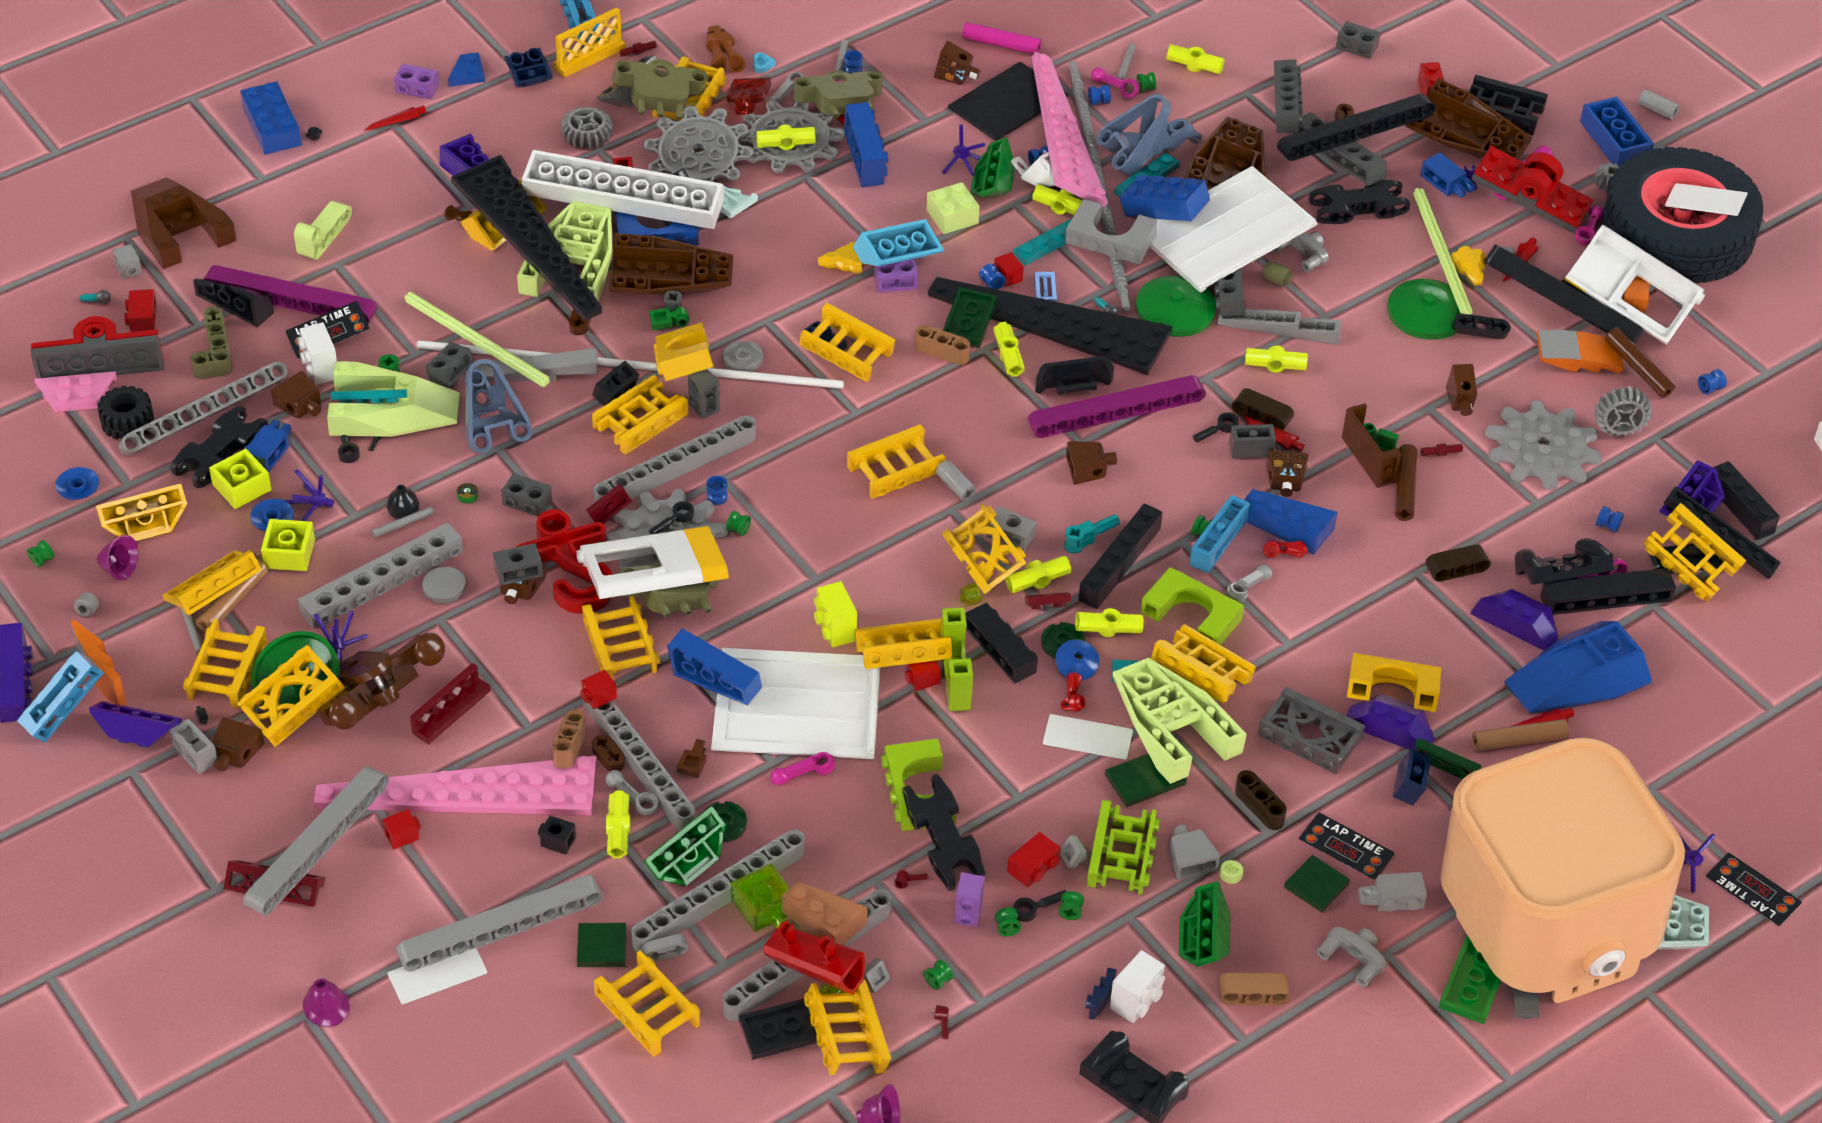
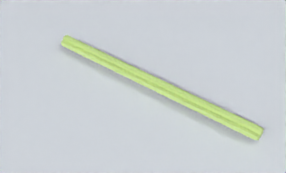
(1442, 252)
(477, 339)

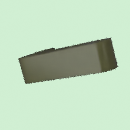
(217, 360)

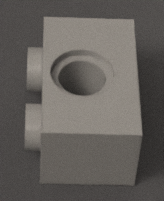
(1017, 528)

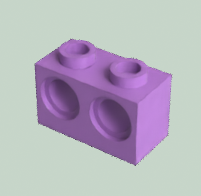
(416, 81)
(896, 276)
(969, 899)

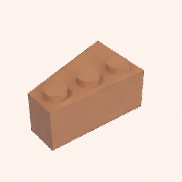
(824, 912)

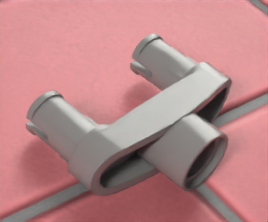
(1311, 246)
(1359, 946)

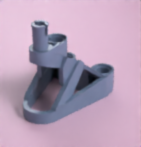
(1154, 135)
(475, 426)

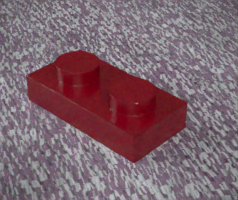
(609, 505)
(1040, 600)

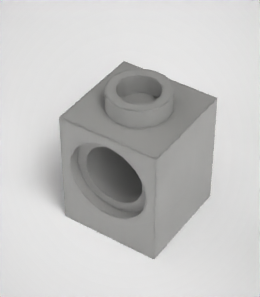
(127, 261)

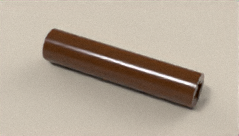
(1639, 362)
(1406, 483)

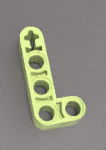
(315, 238)

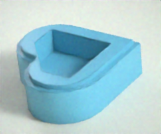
(762, 63)

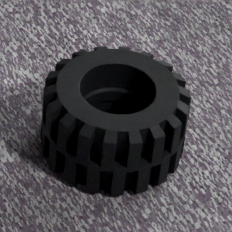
(124, 411)

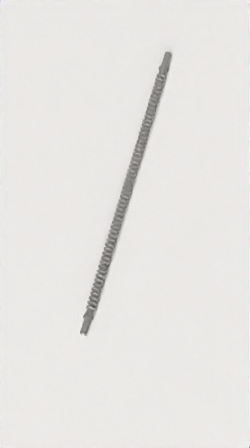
(1090, 143)

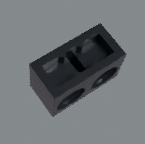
(615, 383)

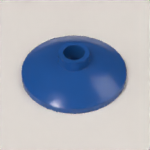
(77, 483)
(268, 510)
(1067, 663)

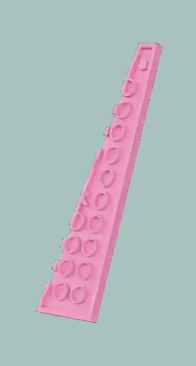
(1067, 151)
(494, 789)

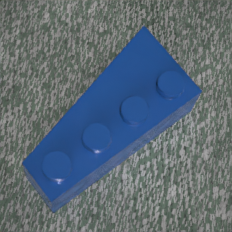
(1291, 519)
(712, 668)

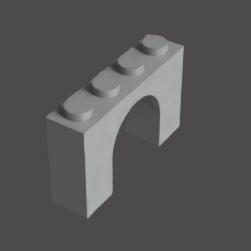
(1127, 246)

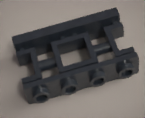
(1522, 100)

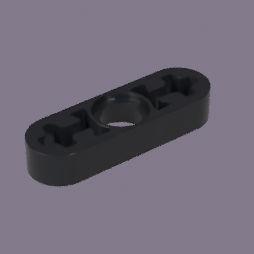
(1472, 329)

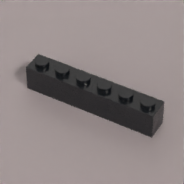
(1120, 556)
(1608, 591)

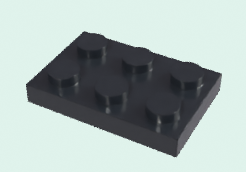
(778, 1029)

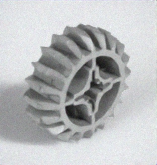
(586, 127)
(1623, 411)

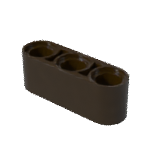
(1262, 408)
(1457, 562)
(1260, 800)

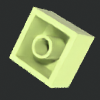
(952, 208)

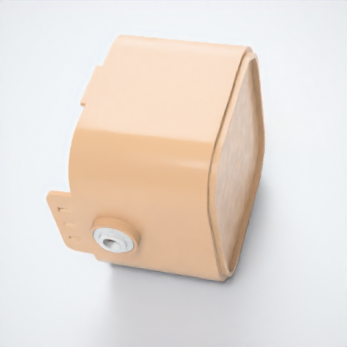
(1561, 867)

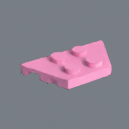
(75, 391)

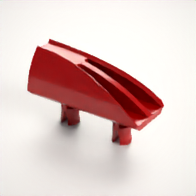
(817, 957)

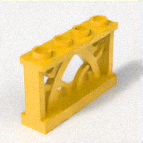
(701, 101)
(291, 674)

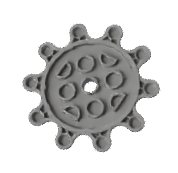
(796, 117)
(694, 132)
(1560, 458)
(654, 511)

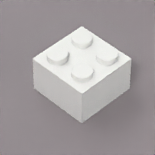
(317, 353)
(1137, 987)

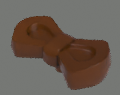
(452, 213)

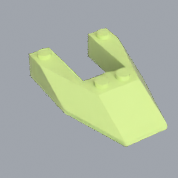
(587, 240)
(423, 409)
(1165, 702)

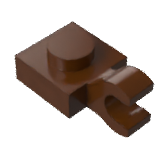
(694, 760)

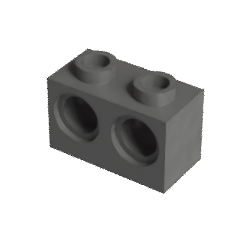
(1358, 40)
(449, 364)
(704, 393)
(526, 495)

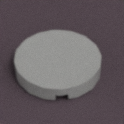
(742, 356)
(444, 585)

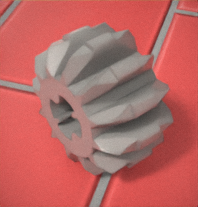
(1604, 175)

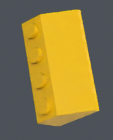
(484, 232)

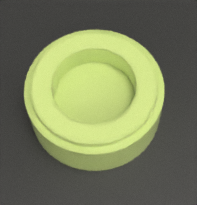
(1231, 871)

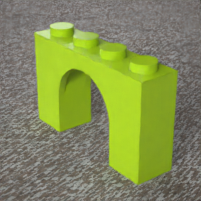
(1179, 588)
(958, 669)
(904, 761)

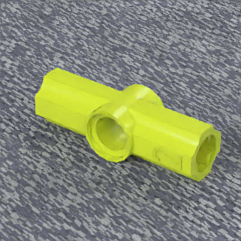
(1195, 59)
(785, 137)
(1059, 201)
(1009, 349)
(1276, 359)
(1038, 574)
(1109, 622)
(618, 824)

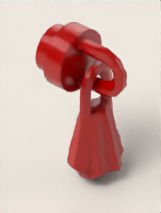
(1297, 549)
(1075, 701)

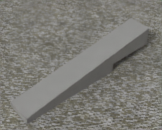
(1286, 324)
(550, 364)

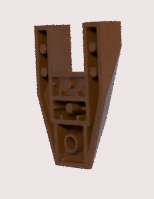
(170, 209)

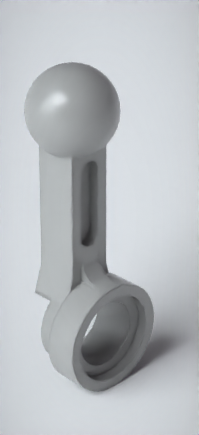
(785, 88)
(1262, 572)
(616, 780)

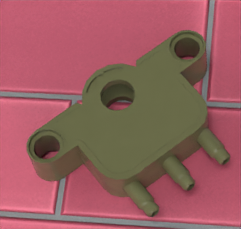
(657, 88)
(833, 96)
(676, 598)

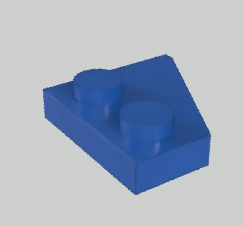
(467, 70)

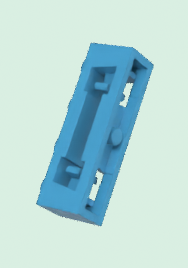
(570, 10)
(1219, 534)
(60, 696)

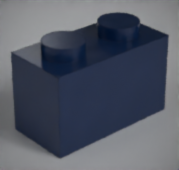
(1412, 777)

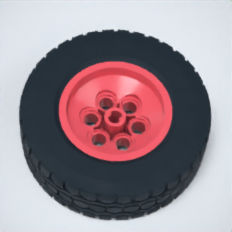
(1688, 241)

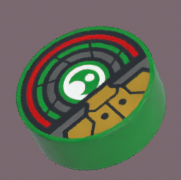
(467, 493)

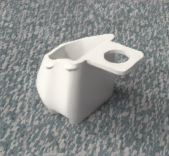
(1038, 173)

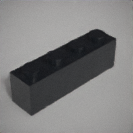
(1746, 502)
(1001, 642)

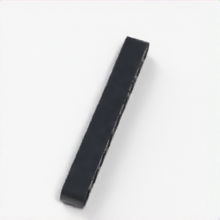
(1355, 127)
(1560, 293)

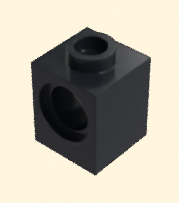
(557, 834)

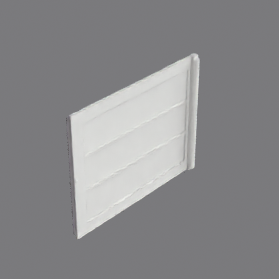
(1234, 228)
(804, 706)

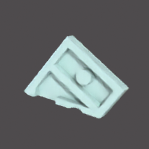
(735, 202)

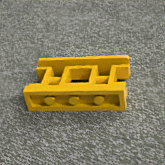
(647, 425)
(1703, 539)
(1216, 679)

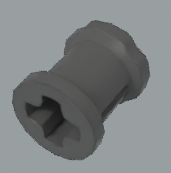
(675, 299)

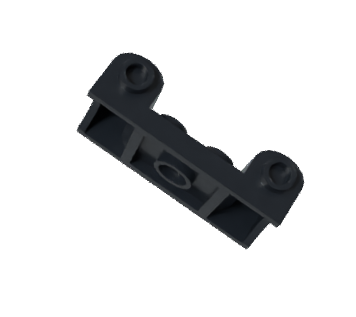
(1588, 559)
(1132, 1079)

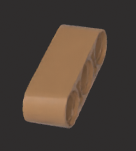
(942, 344)
(569, 739)
(1254, 989)

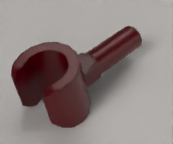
(903, 878)
(941, 1013)

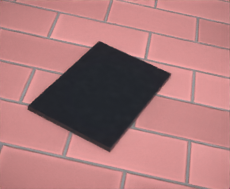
(1001, 102)

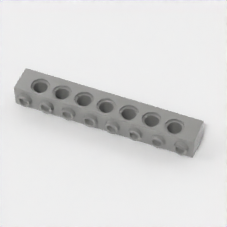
(381, 575)

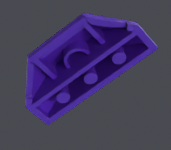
(1701, 485)
(1519, 617)
(1392, 720)
(132, 724)

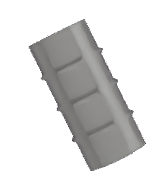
(1658, 104)
(955, 480)

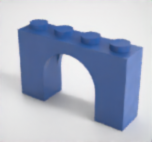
(678, 232)

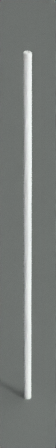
(652, 367)

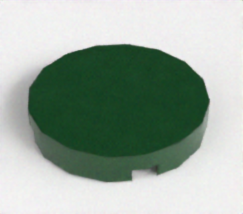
(1058, 634)
(733, 817)

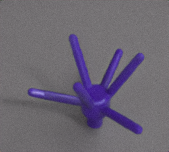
(963, 152)
(316, 499)
(338, 642)
(1694, 858)

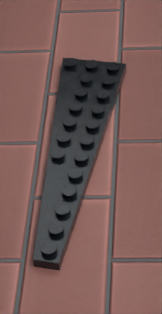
(506, 206)
(1098, 333)

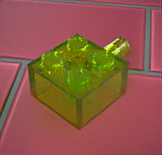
(760, 897)

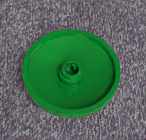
(1176, 304)
(1423, 309)
(282, 650)

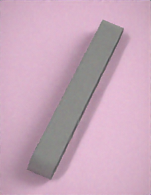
(194, 412)
(682, 459)
(643, 763)
(315, 841)
(716, 891)
(499, 923)
(782, 976)

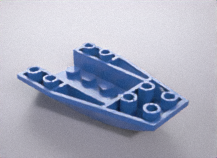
(1582, 669)

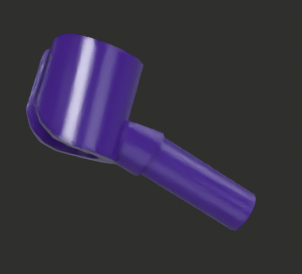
(1469, 175)

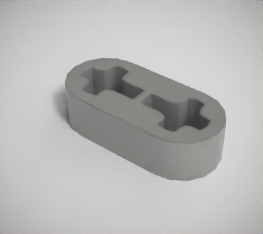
(665, 947)

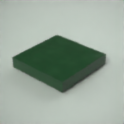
(1317, 883)
(601, 945)

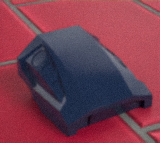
(528, 67)

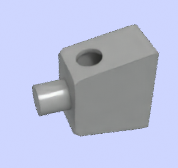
(1192, 853)

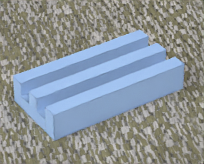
(1044, 275)

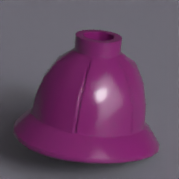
(119, 557)
(325, 1004)
(881, 1107)

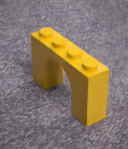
(682, 352)
(1418, 678)

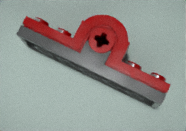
(1534, 188)
(99, 352)

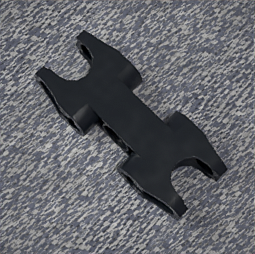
(1347, 203)
(227, 438)
(949, 846)

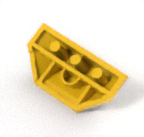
(144, 514)

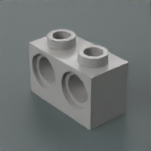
(193, 746)

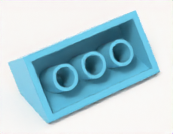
(897, 243)

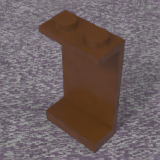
(1379, 465)

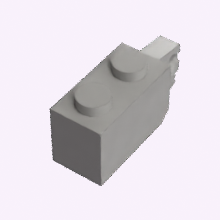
(1395, 892)

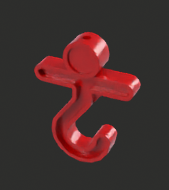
(560, 544)

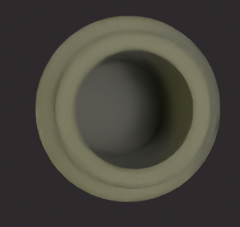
(1277, 274)

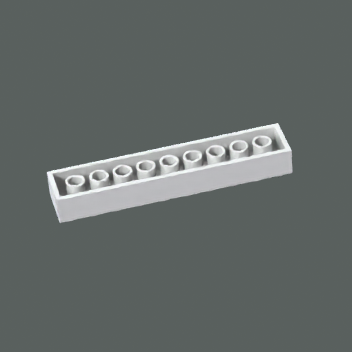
(623, 189)

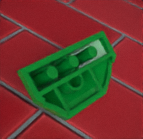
(994, 171)
(688, 850)
(1205, 926)

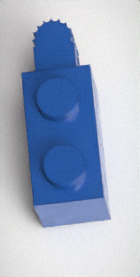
(1446, 176)
(269, 444)

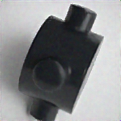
(313, 133)
(201, 714)

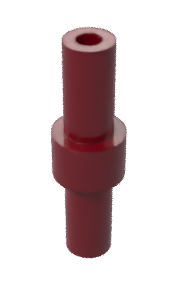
(638, 48)
(1441, 449)

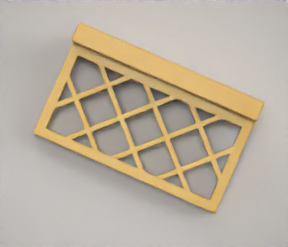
(592, 52)
(213, 581)

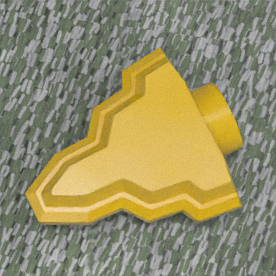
(843, 258)
(1470, 263)

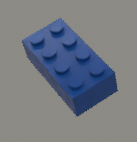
(270, 118)
(1614, 130)
(865, 144)
(1165, 198)

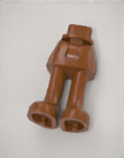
(721, 41)

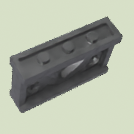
(1312, 750)

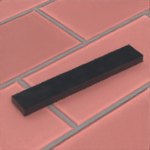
(1752, 553)

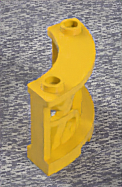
(977, 525)

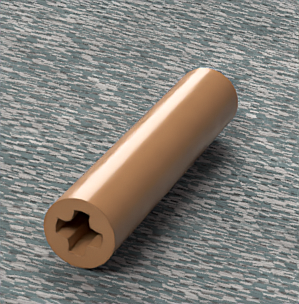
(224, 604)
(1520, 735)

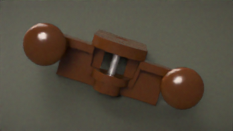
(395, 669)

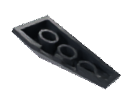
(240, 302)

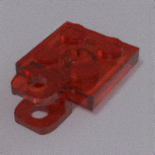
(747, 92)

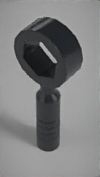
(1220, 426)
(346, 446)
(676, 516)
(1044, 902)

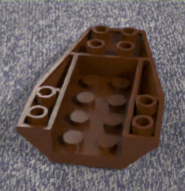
(1469, 124)
(1227, 153)
(659, 264)

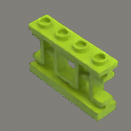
(1105, 843)

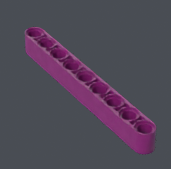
(290, 294)
(1116, 406)

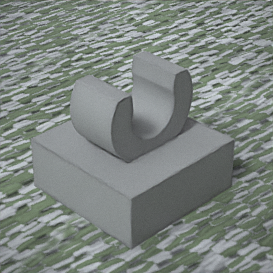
(1073, 852)
(876, 975)

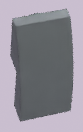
(1526, 1004)

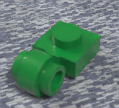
(663, 318)
(1384, 439)

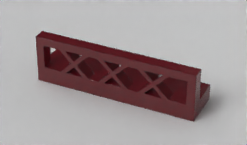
(450, 706)
(258, 870)

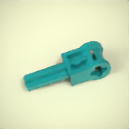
(1085, 533)

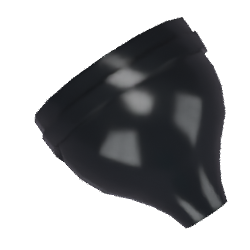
(402, 502)

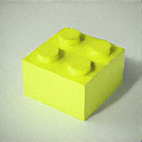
(240, 478)
(288, 545)
(835, 614)

